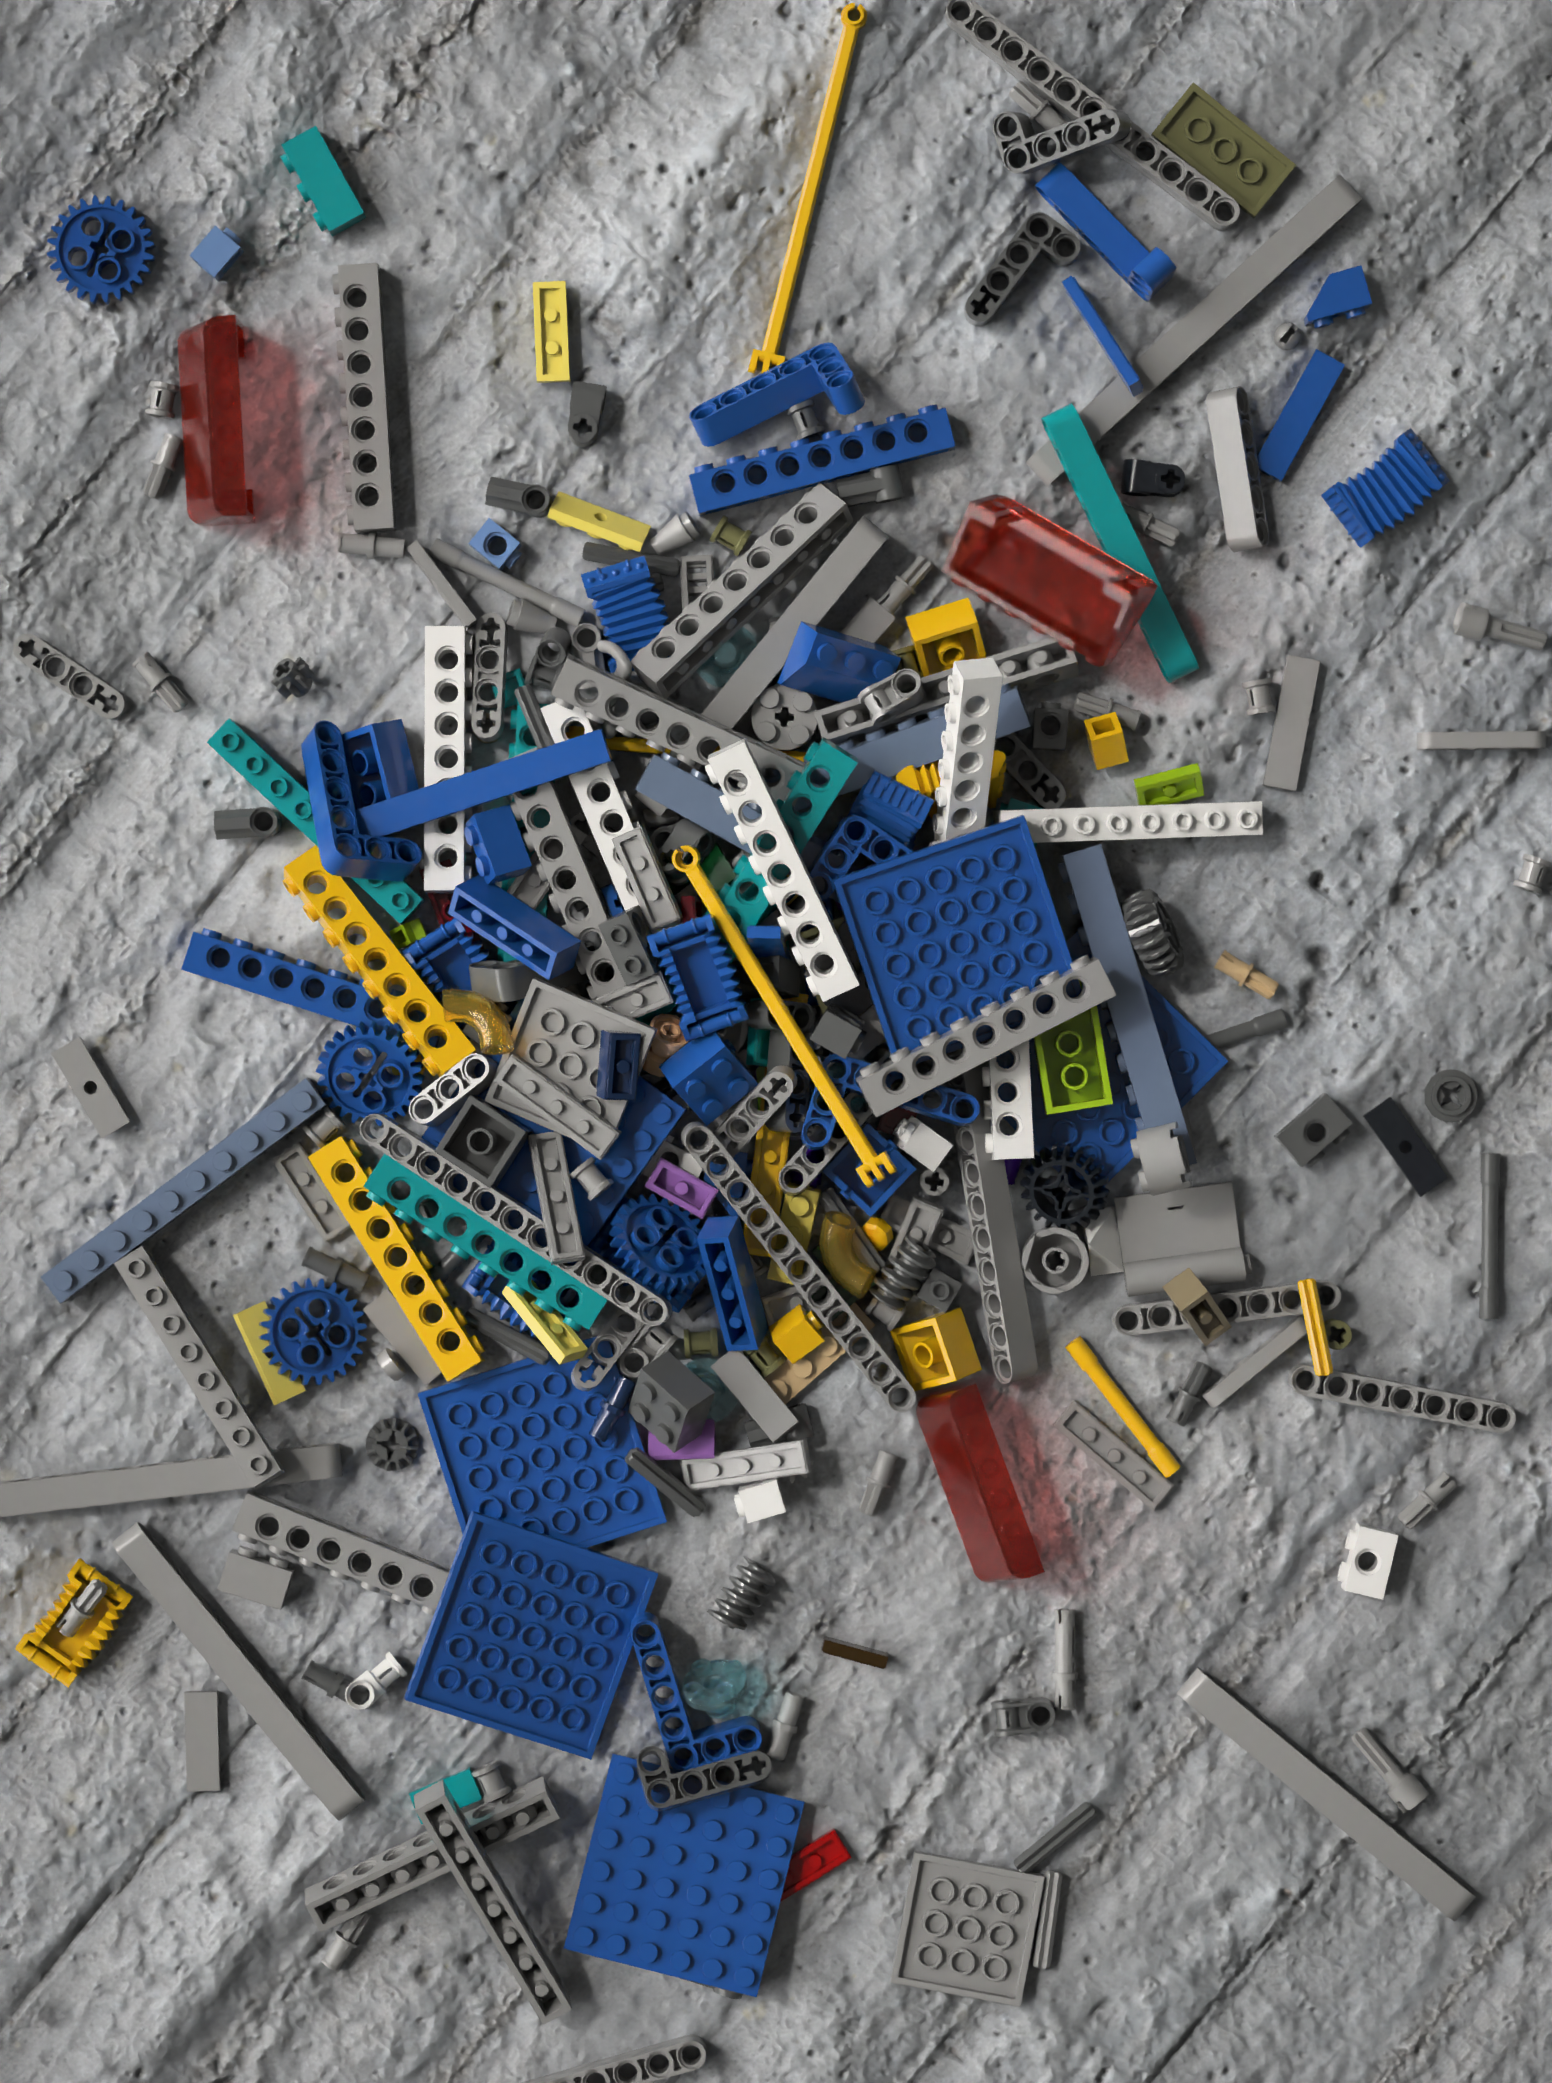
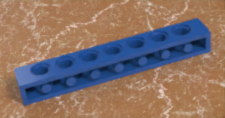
(711, 500)
(200, 962)

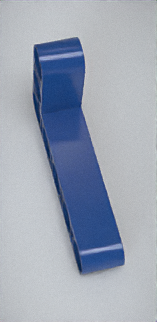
(1105, 234)
(776, 391)
(335, 821)
(851, 849)
(826, 1119)
(675, 1707)

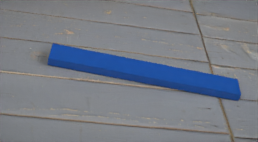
(484, 785)

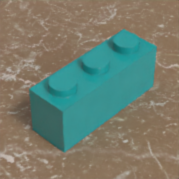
(322, 182)

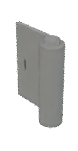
(1165, 1241)

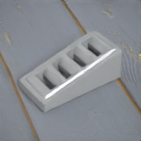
(691, 562)

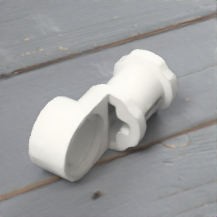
(371, 1680)

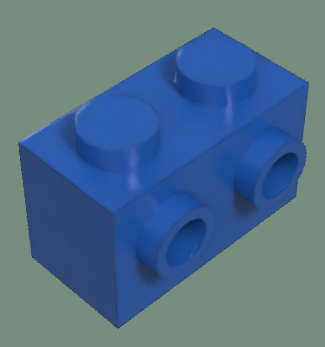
(497, 845)

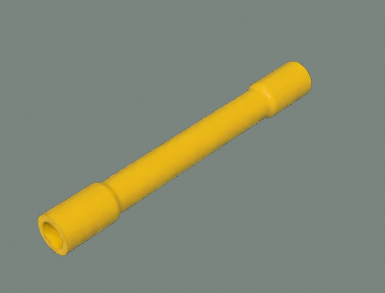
(1090, 1364)

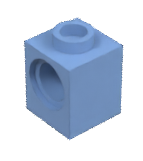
(217, 252)
(485, 535)

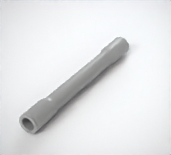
(459, 559)

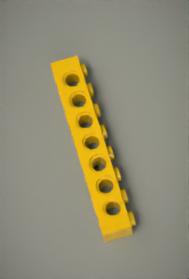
(309, 870)
(452, 1364)

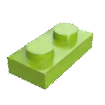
(1170, 786)

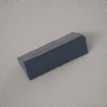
(618, 1065)

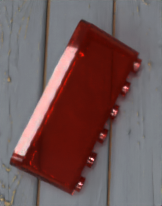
(213, 422)
(1048, 577)
(977, 1484)

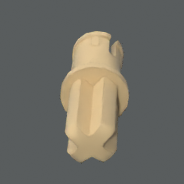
(1246, 975)

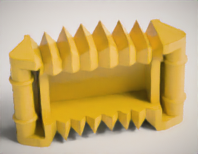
(928, 780)
(64, 1655)

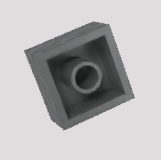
(483, 1141)
(671, 1401)

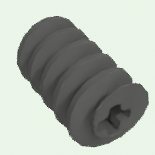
(905, 1274)
(743, 1595)

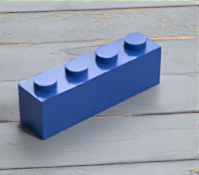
(514, 927)
(732, 1283)

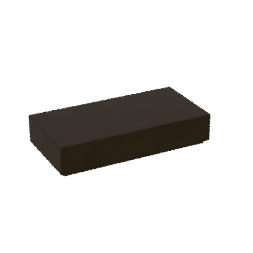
(854, 1652)

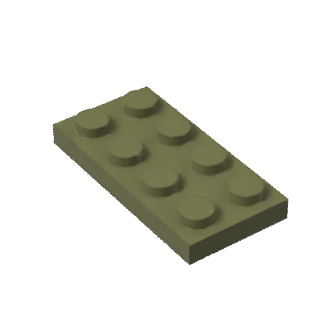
(1223, 149)

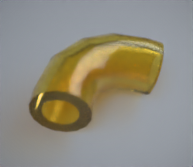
(483, 1016)
(839, 1254)

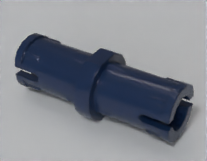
(612, 1408)

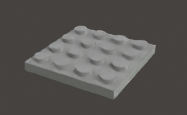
(562, 1040)
(967, 1928)

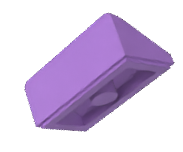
(681, 1188)
(700, 1448)

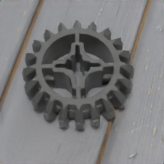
(1153, 933)

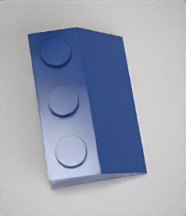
(835, 663)
(379, 762)

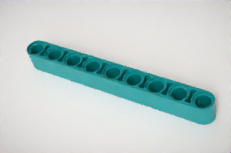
(1117, 536)

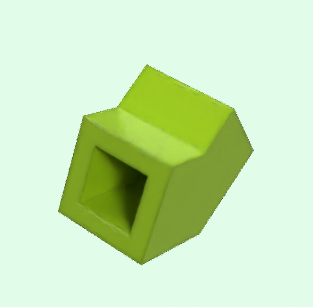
(407, 933)

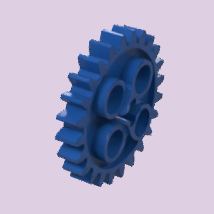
(73, 238)
(344, 1057)
(638, 1230)
(336, 1313)

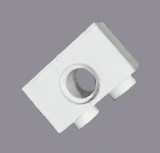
(921, 1142)
(760, 1500)
(1369, 1581)

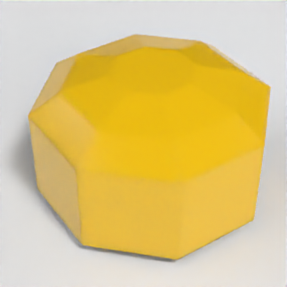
(878, 1232)

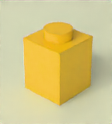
(1106, 740)
(797, 1333)

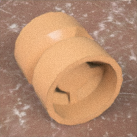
(665, 1043)

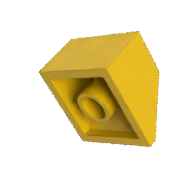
(945, 636)
(936, 1349)

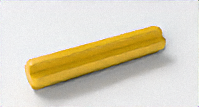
(1315, 1327)

